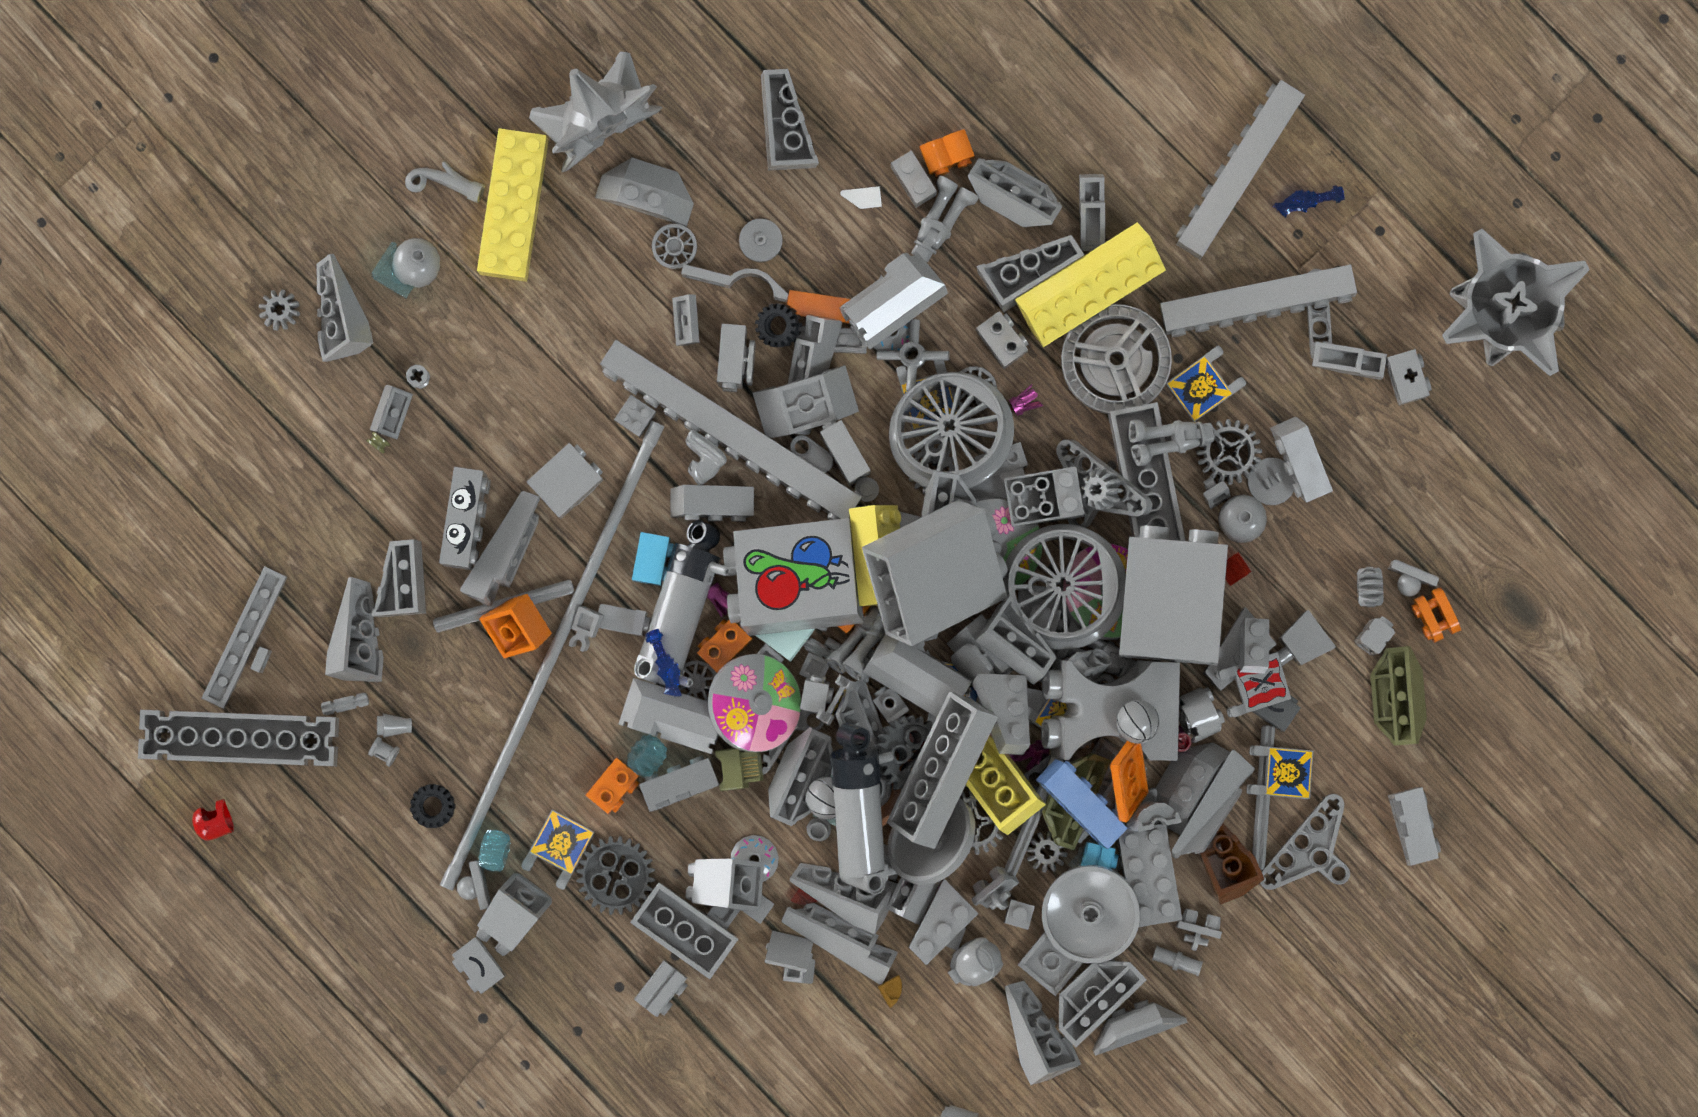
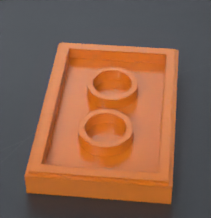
(1129, 780)

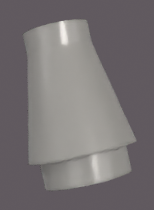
(393, 725)

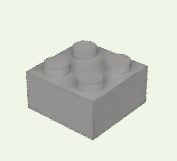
(635, 416)

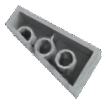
(1019, 273)

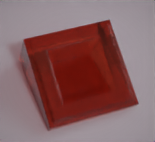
(1236, 569)

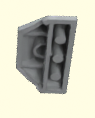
(647, 190)
(1014, 193)
(945, 489)
(859, 709)
(801, 764)
(1189, 779)
(1095, 997)
(1135, 1024)

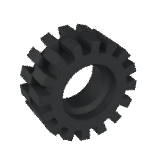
(764, 325)
(421, 816)

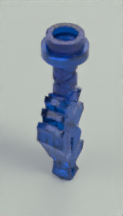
(1303, 200)
(668, 669)

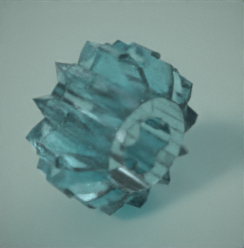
(646, 756)
(494, 850)

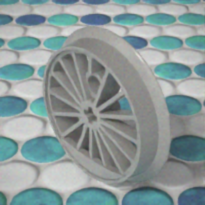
(978, 389)
(1112, 580)

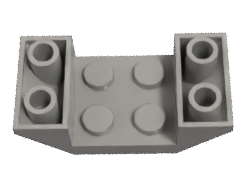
(806, 403)

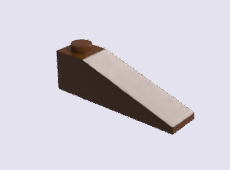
(1230, 866)

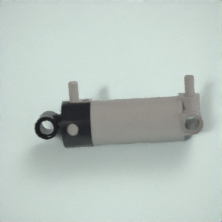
(682, 600)
(858, 809)

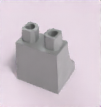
(726, 883)
(513, 913)

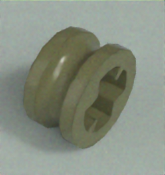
(378, 442)

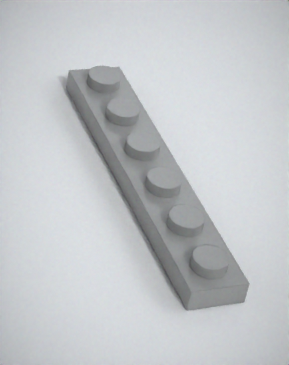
(244, 637)

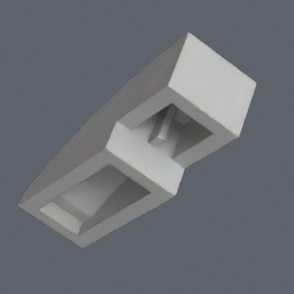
(1091, 211)
(1349, 360)

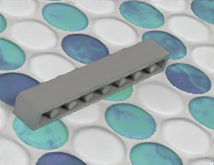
(1240, 169)
(1257, 300)

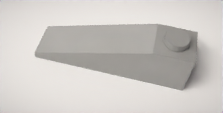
(342, 319)

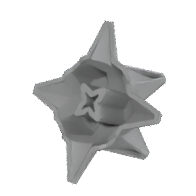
(595, 110)
(1535, 295)

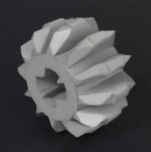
(273, 317)
(1109, 489)
(1370, 587)
(1040, 857)

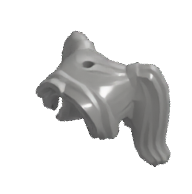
(710, 458)

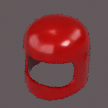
(213, 824)

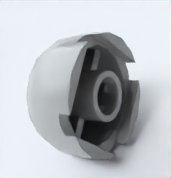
(416, 262)
(1242, 518)

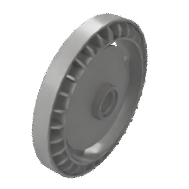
(1110, 378)

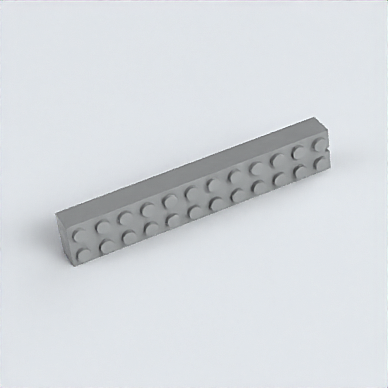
(728, 431)

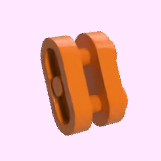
(1432, 629)

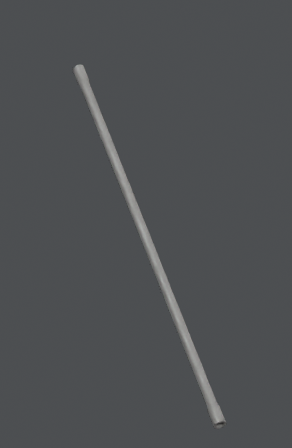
(455, 867)

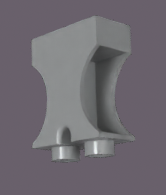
(1095, 706)

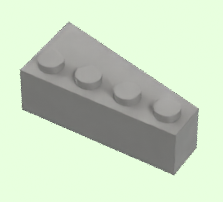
(785, 130)

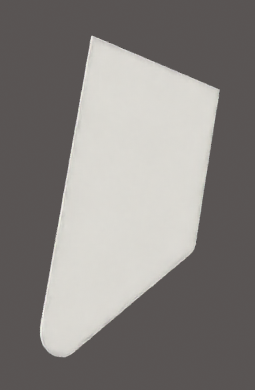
(863, 197)

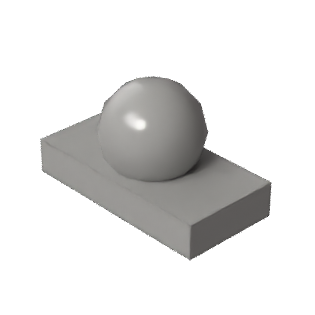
(1411, 578)
(475, 886)

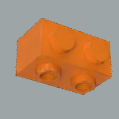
(723, 645)
(613, 786)

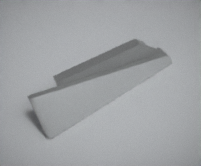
(815, 351)
(504, 552)
(1214, 806)
(842, 940)

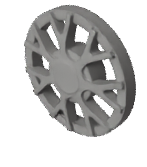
(674, 246)

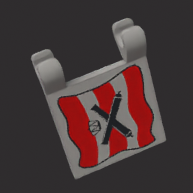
(1257, 689)

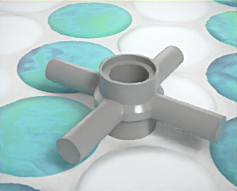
(907, 348)

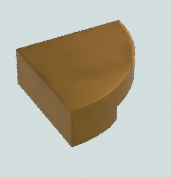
(891, 990)

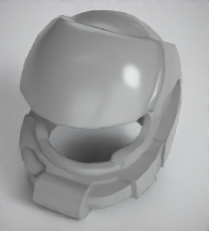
(975, 962)

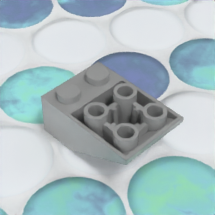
(1044, 497)

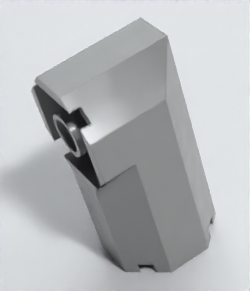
(893, 299)
(915, 674)
(677, 719)

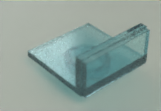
(385, 275)

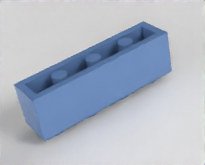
(1081, 803)

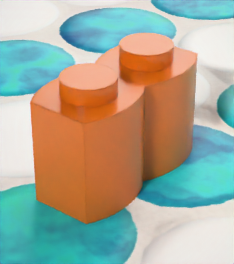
(947, 152)

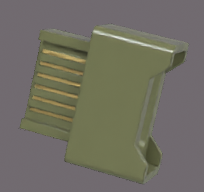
(739, 768)

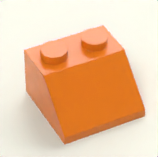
(516, 626)

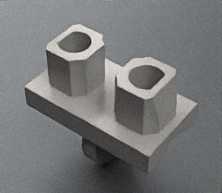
(996, 892)
(1210, 928)

